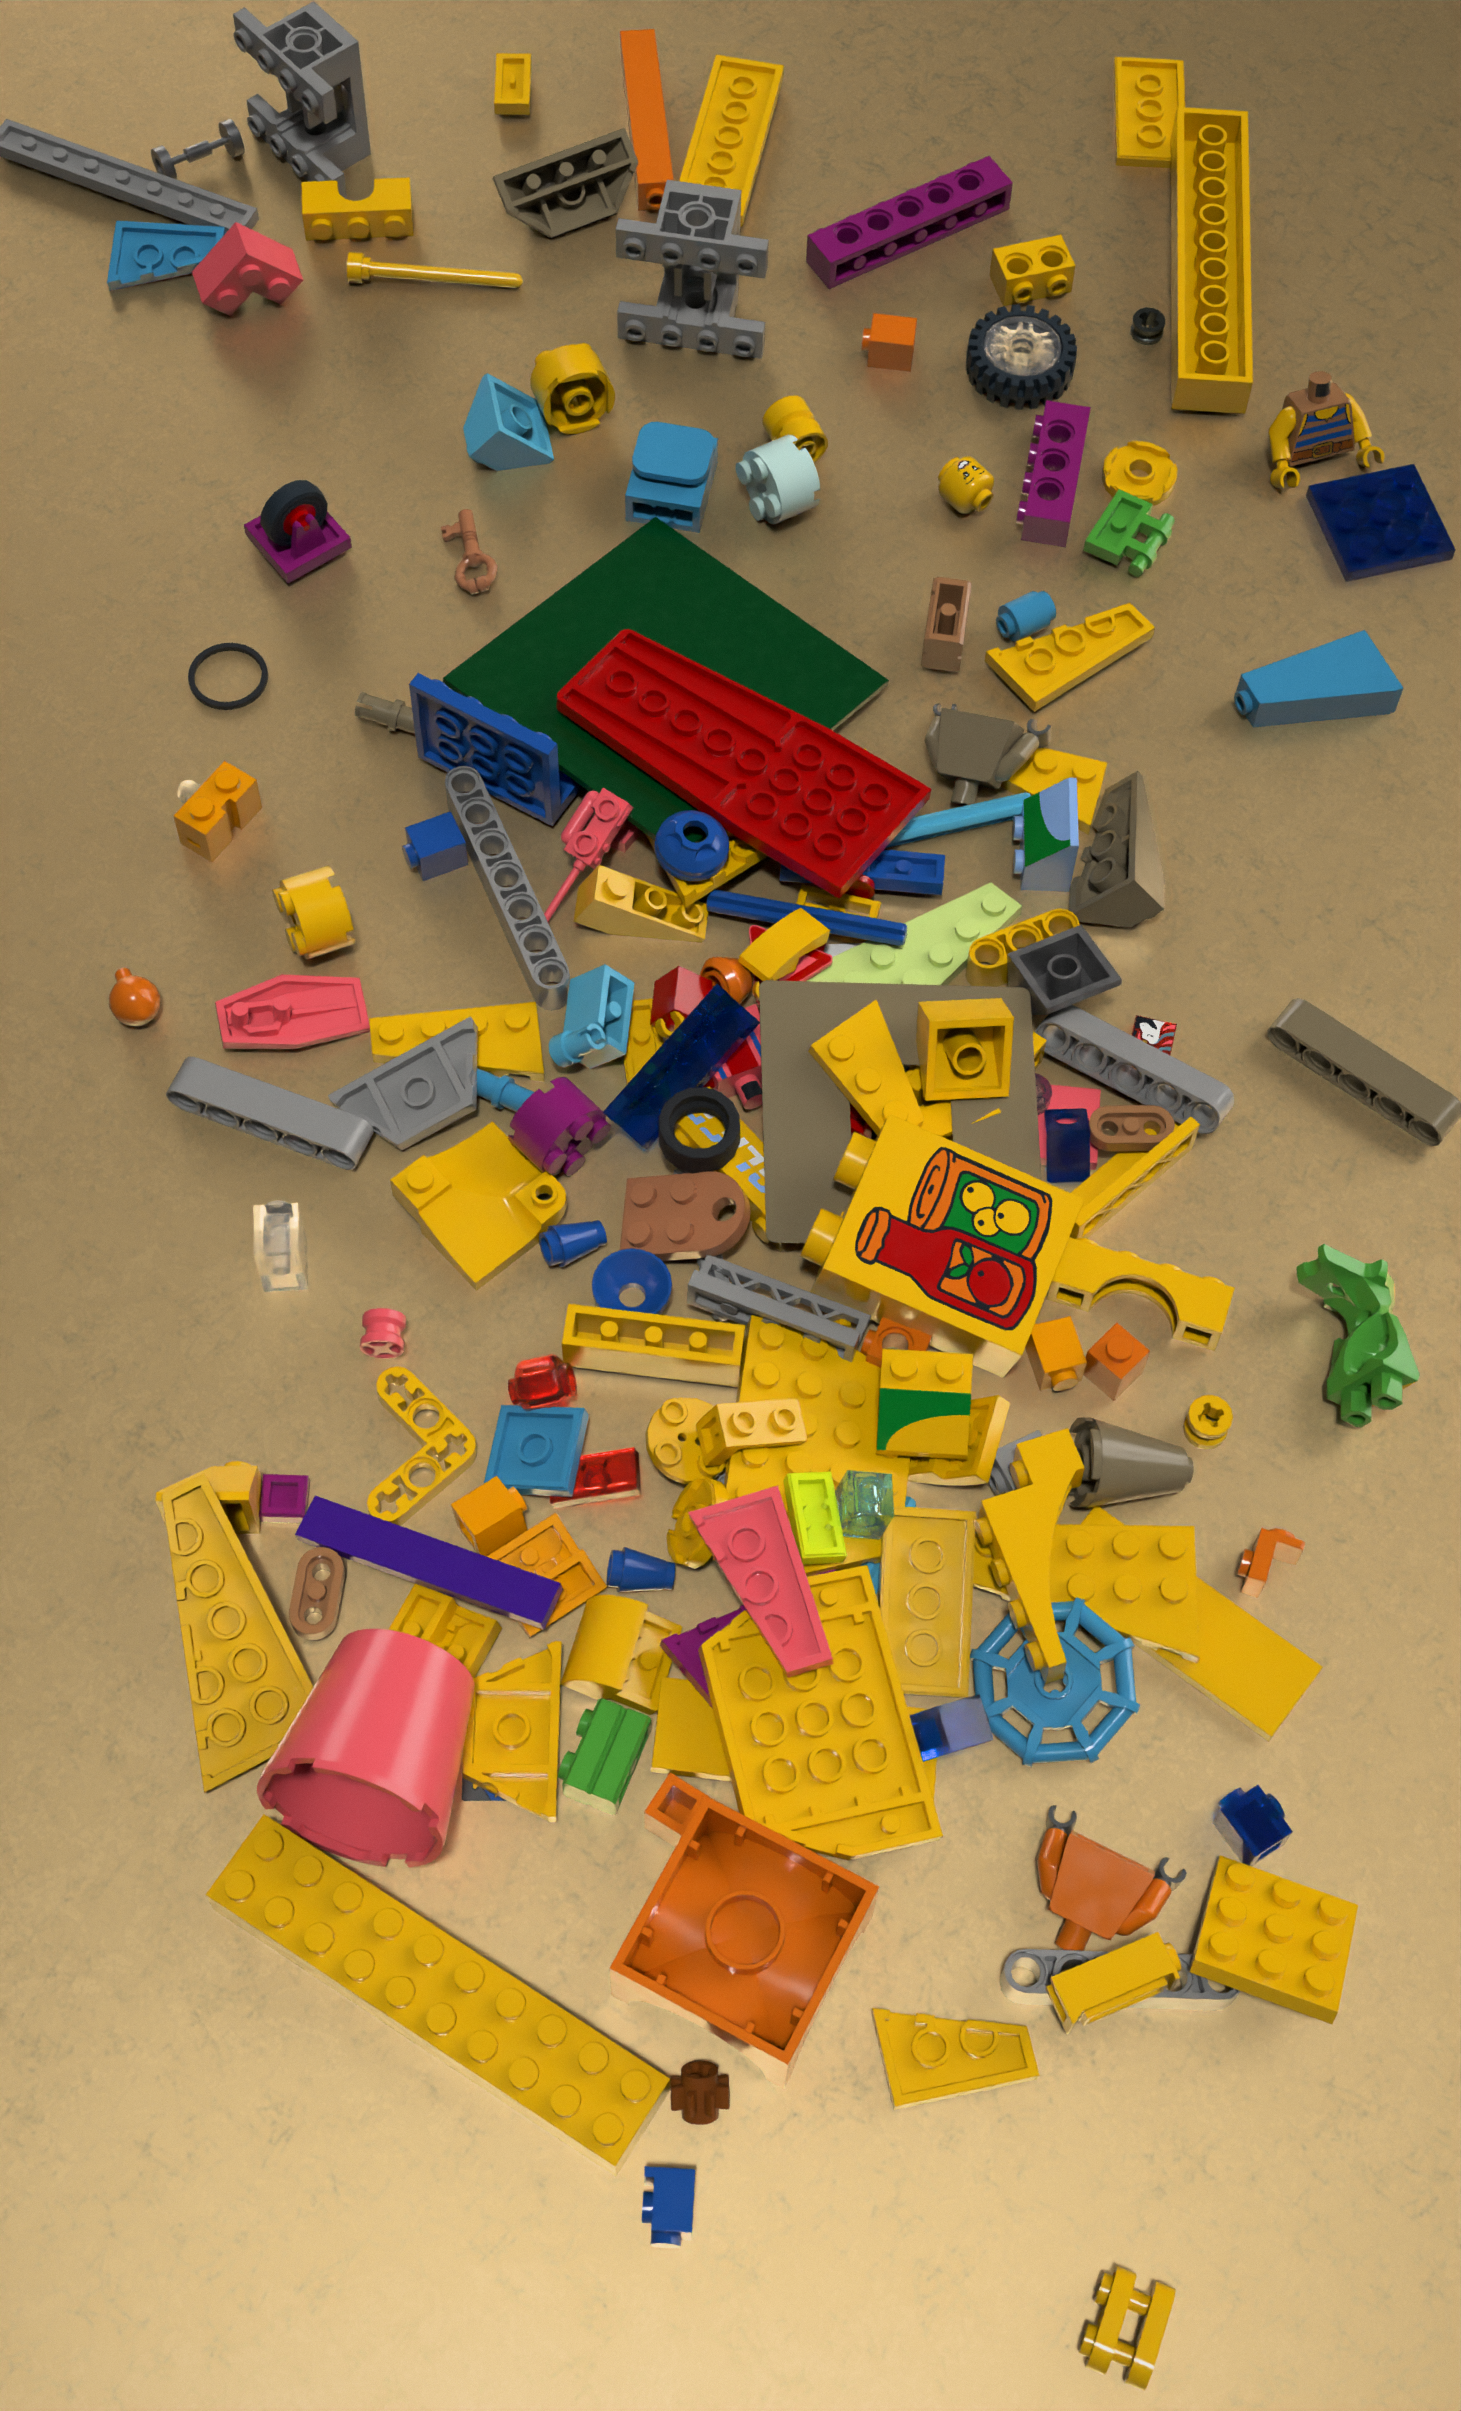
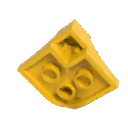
(480, 1203)

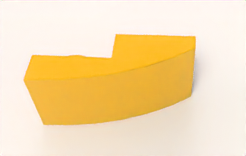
(780, 946)

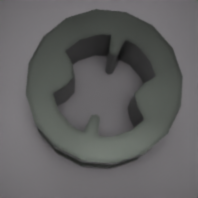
(1145, 317)

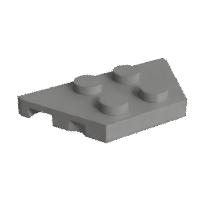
(418, 1088)

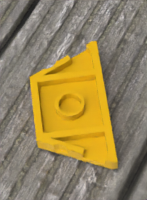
(515, 1732)

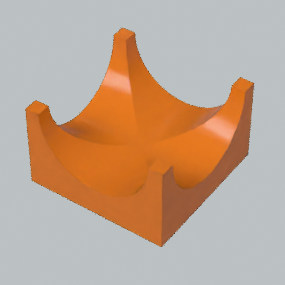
(744, 1936)

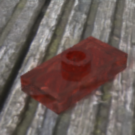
(604, 1478)

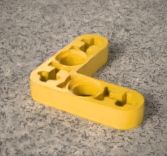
(434, 1442)

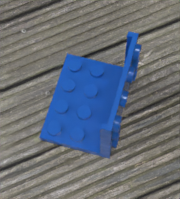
(510, 758)

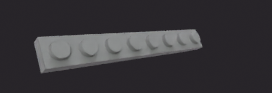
(121, 179)

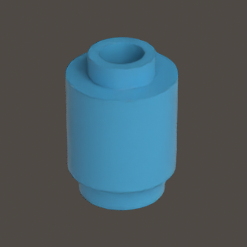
(1025, 615)

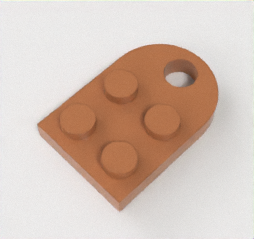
(679, 1215)

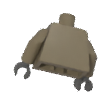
(979, 749)

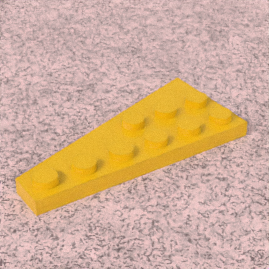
(236, 1652)

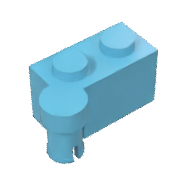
(594, 1019)

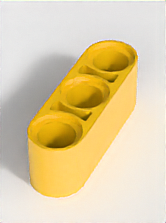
(996, 946)

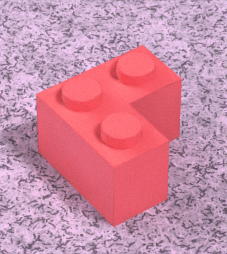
(246, 264)

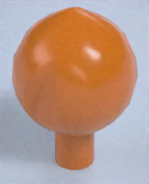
(133, 999)

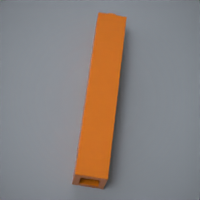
(645, 115)

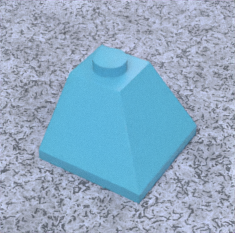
(506, 428)

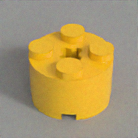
(572, 388)
(315, 913)

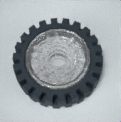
(1021, 356)

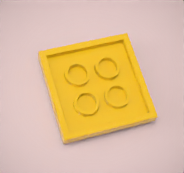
(1275, 1939)

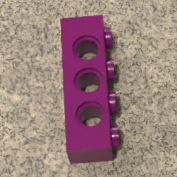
(1055, 473)

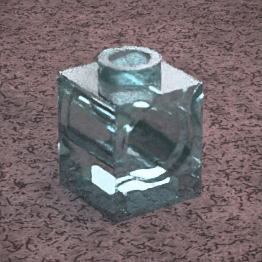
(865, 1503)

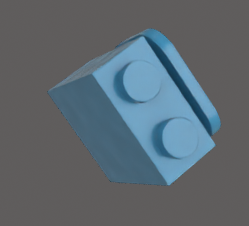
(671, 475)

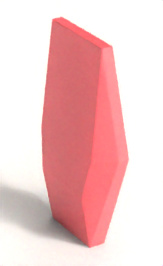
(292, 1012)

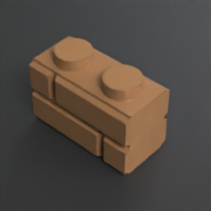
(946, 624)

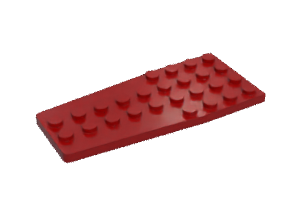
(744, 759)

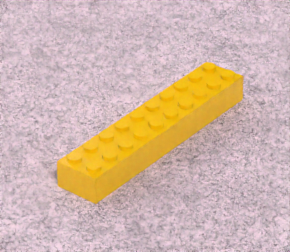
(1210, 261)
(440, 1994)

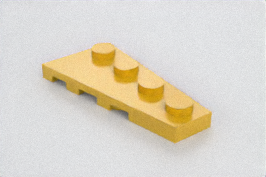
(1069, 655)

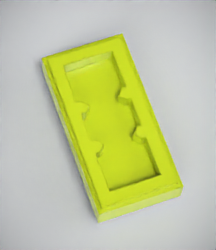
(815, 1517)

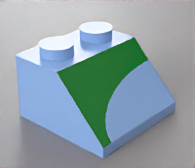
(1047, 838)

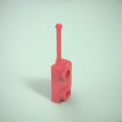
(592, 843)

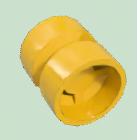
(794, 417)

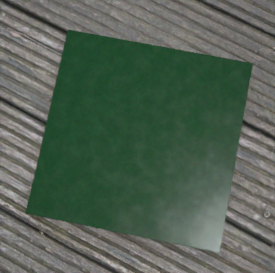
(686, 603)

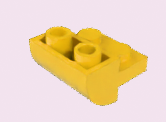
(620, 1653)

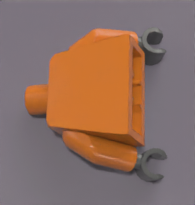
(1097, 1886)

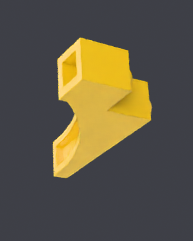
(1020, 1536)

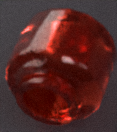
(542, 1383)

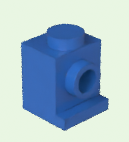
(669, 2205)

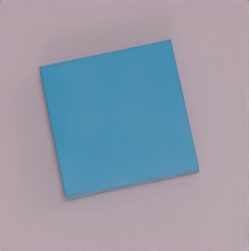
(538, 1449)

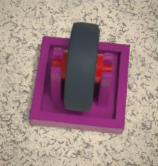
(297, 530)

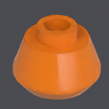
(729, 975)

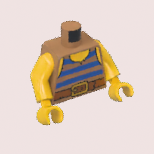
(1317, 426)

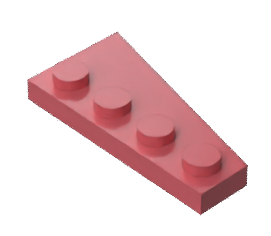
(763, 1565)

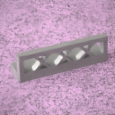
(739, 1302)

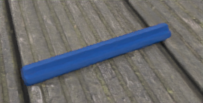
(837, 922)

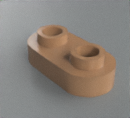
(1129, 1125)
(316, 1596)

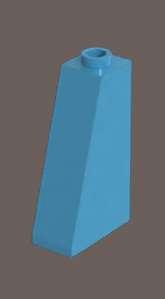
(1320, 684)

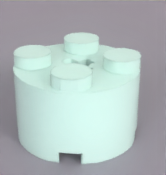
(779, 480)

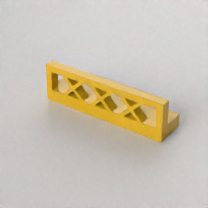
(1127, 1176)

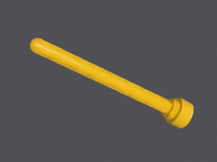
(362, 268)

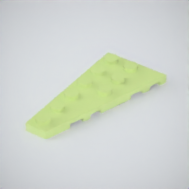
(934, 944)

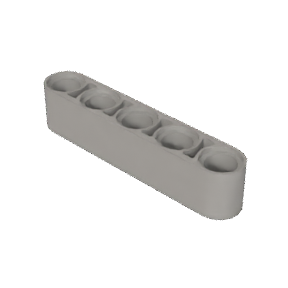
(1154, 1071)
(270, 1113)
(1044, 1964)

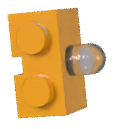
(215, 808)

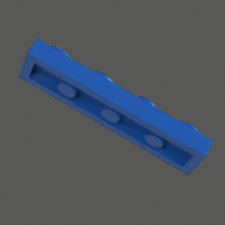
(897, 872)

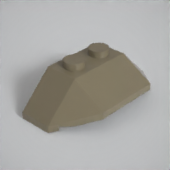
(571, 185)

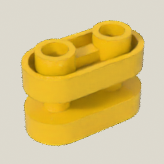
(1101, 2340)

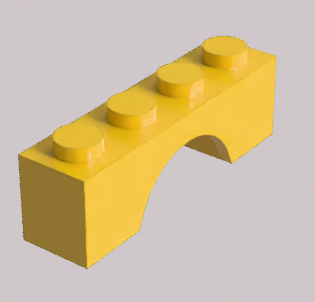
(1190, 1302)

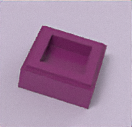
(284, 1498)

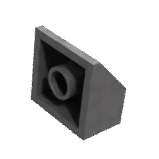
(1061, 970)

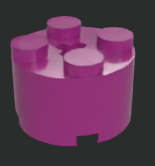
(558, 1128)

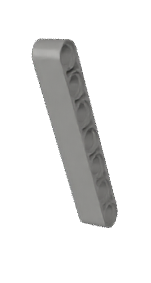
(512, 901)

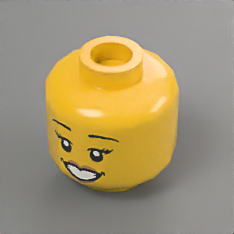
(966, 485)

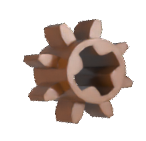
(699, 2092)

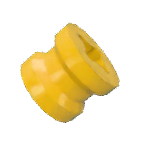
(1202, 1431)

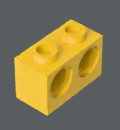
(1032, 270)

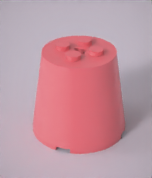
(375, 1751)

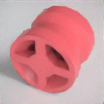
(383, 1333)

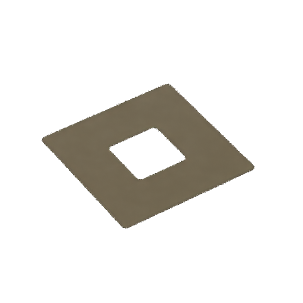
(810, 1117)

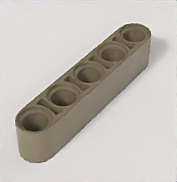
(1365, 1072)

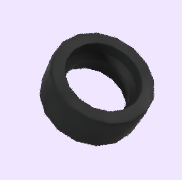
(699, 1101)

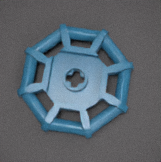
(1063, 1708)

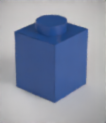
(435, 846)

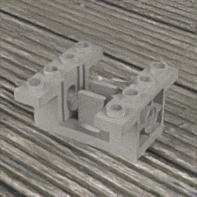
(323, 89)
(702, 263)

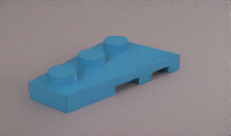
(157, 251)

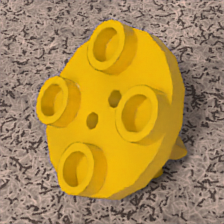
(673, 1457)

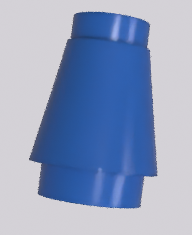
(571, 1241)
(638, 1571)

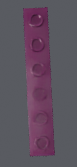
(908, 222)

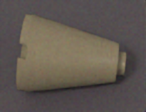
(1125, 1464)

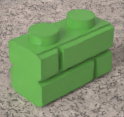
(605, 1755)

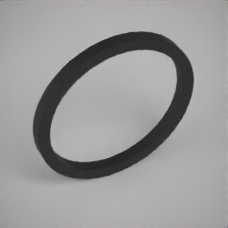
(233, 704)

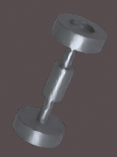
(229, 138)

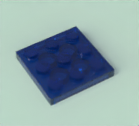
(1380, 522)

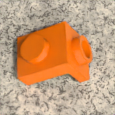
(1269, 1545)

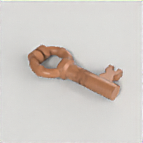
(473, 555)

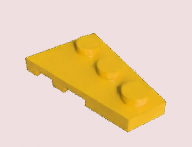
(948, 2058)

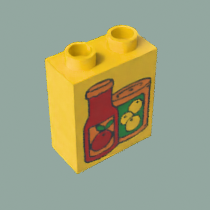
(942, 1242)

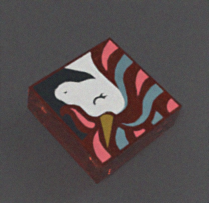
(1155, 1033)

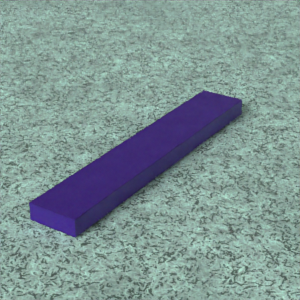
(430, 1562)

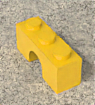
(382, 214)

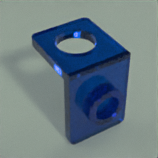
(1067, 1145)

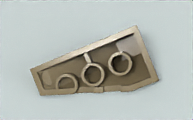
(1123, 866)

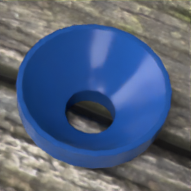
(689, 859)
(632, 1270)

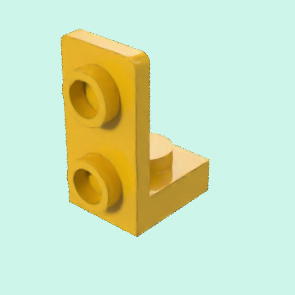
(749, 1425)

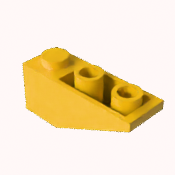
(637, 908)

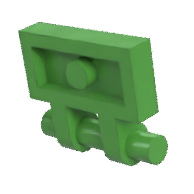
(1118, 528)

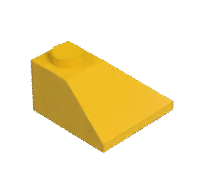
(238, 1491)

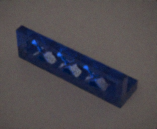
(682, 1062)

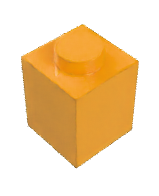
(1056, 1354)
(490, 1516)

